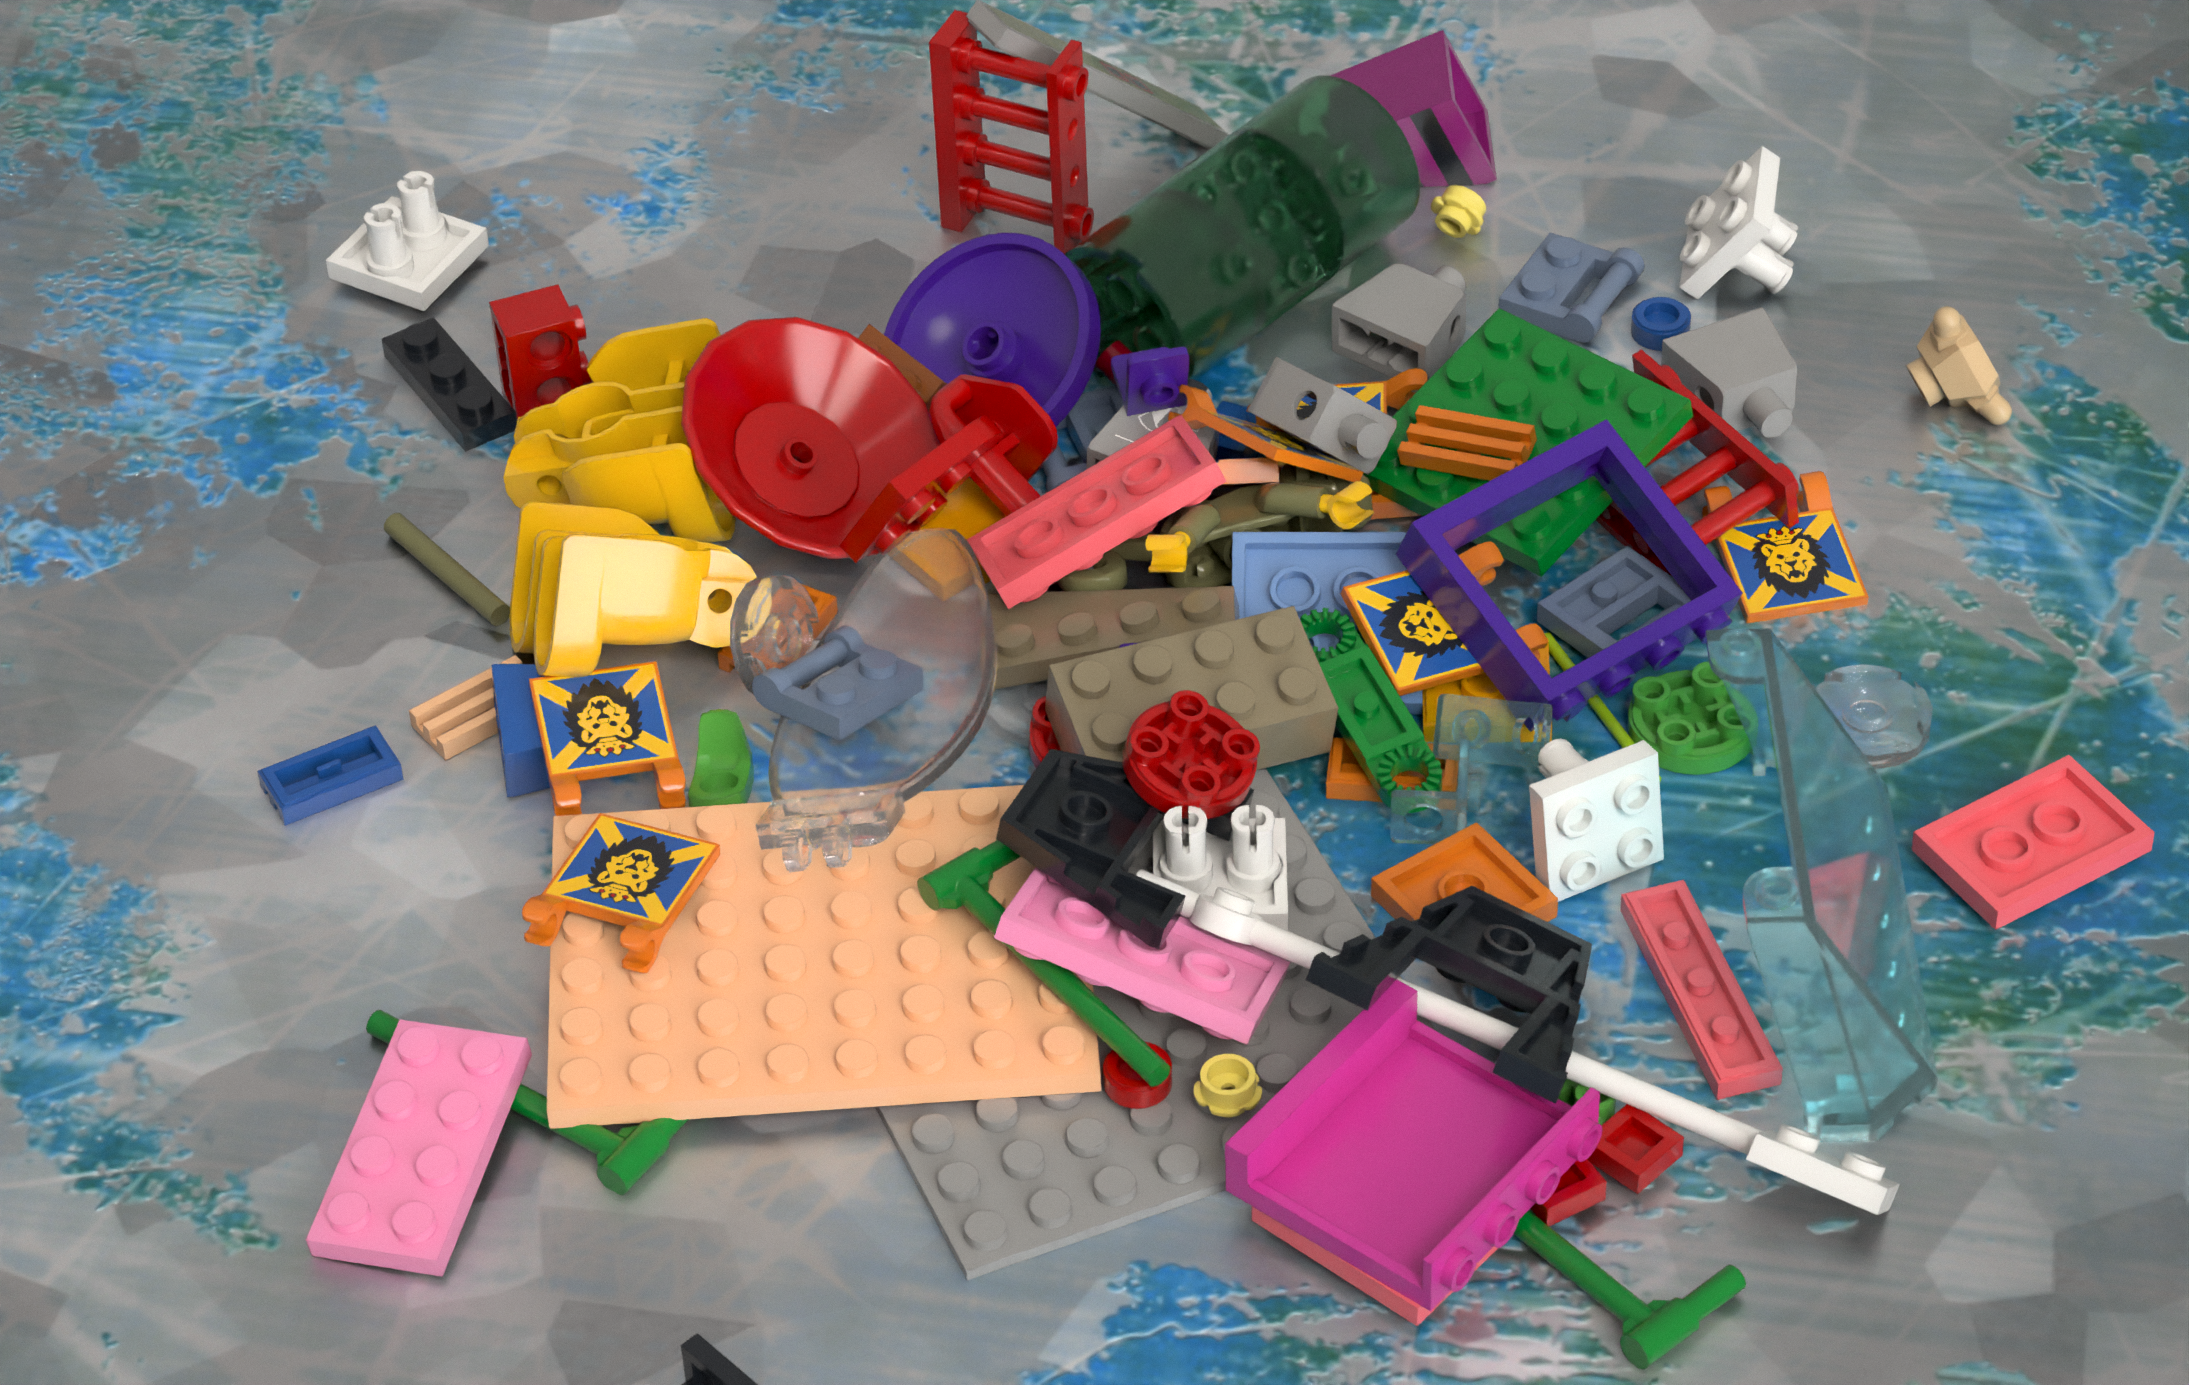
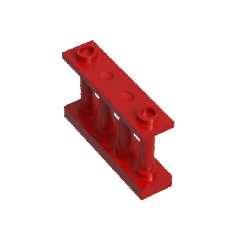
(965, 150)
(1727, 453)

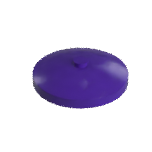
(1006, 314)

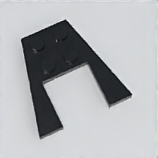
(1494, 948)

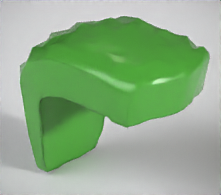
(723, 761)

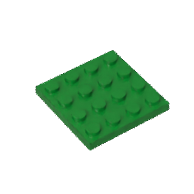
(1543, 381)

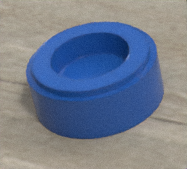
(1658, 320)

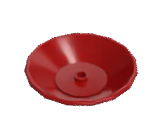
(809, 396)

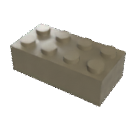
(1247, 667)

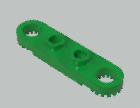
(1371, 710)

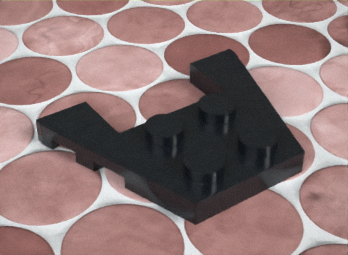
(1086, 830)

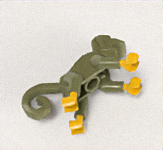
(1199, 538)

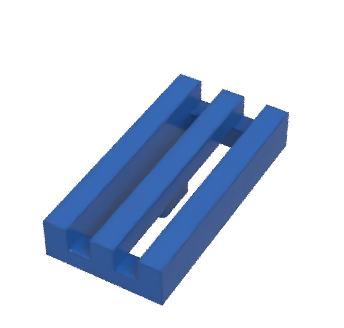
(330, 775)

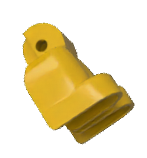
(623, 437)
(613, 579)

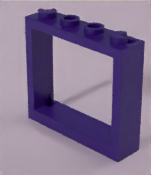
(1489, 636)

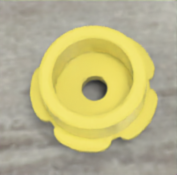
(1459, 211)
(1228, 1086)

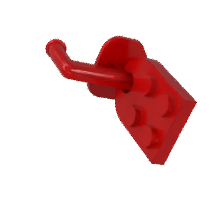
(992, 437)

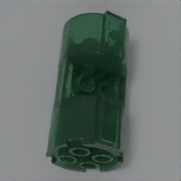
(1252, 225)

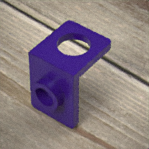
(1151, 379)

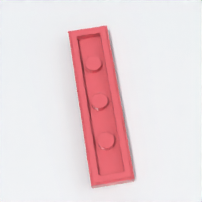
(1701, 990)

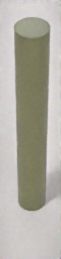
(447, 569)

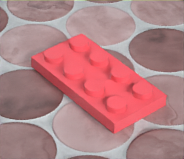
(1096, 512)

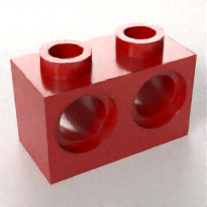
(538, 347)

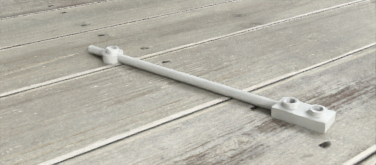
(1786, 1152)

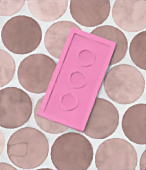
(1191, 975)
(419, 1148)

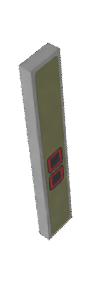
(1104, 79)

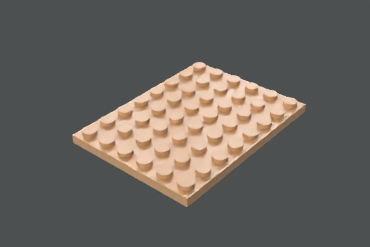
(807, 983)

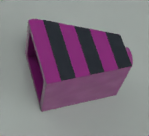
(1434, 107)

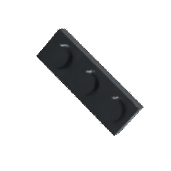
(449, 384)

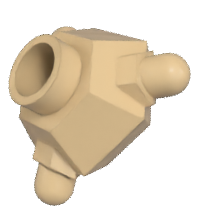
(1957, 368)

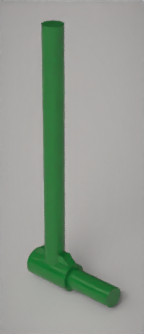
(966, 883)
(620, 1156)
(1647, 1328)

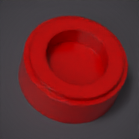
(1130, 1089)

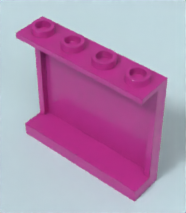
(1406, 1151)

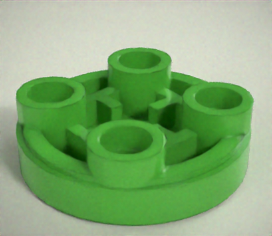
(1688, 721)

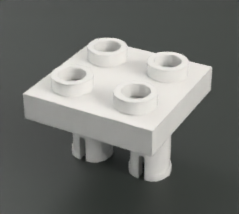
(1739, 229)
(408, 247)
(1594, 816)
(1247, 863)

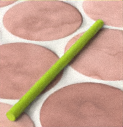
(1595, 702)

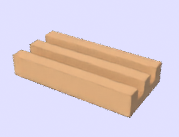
(465, 701)

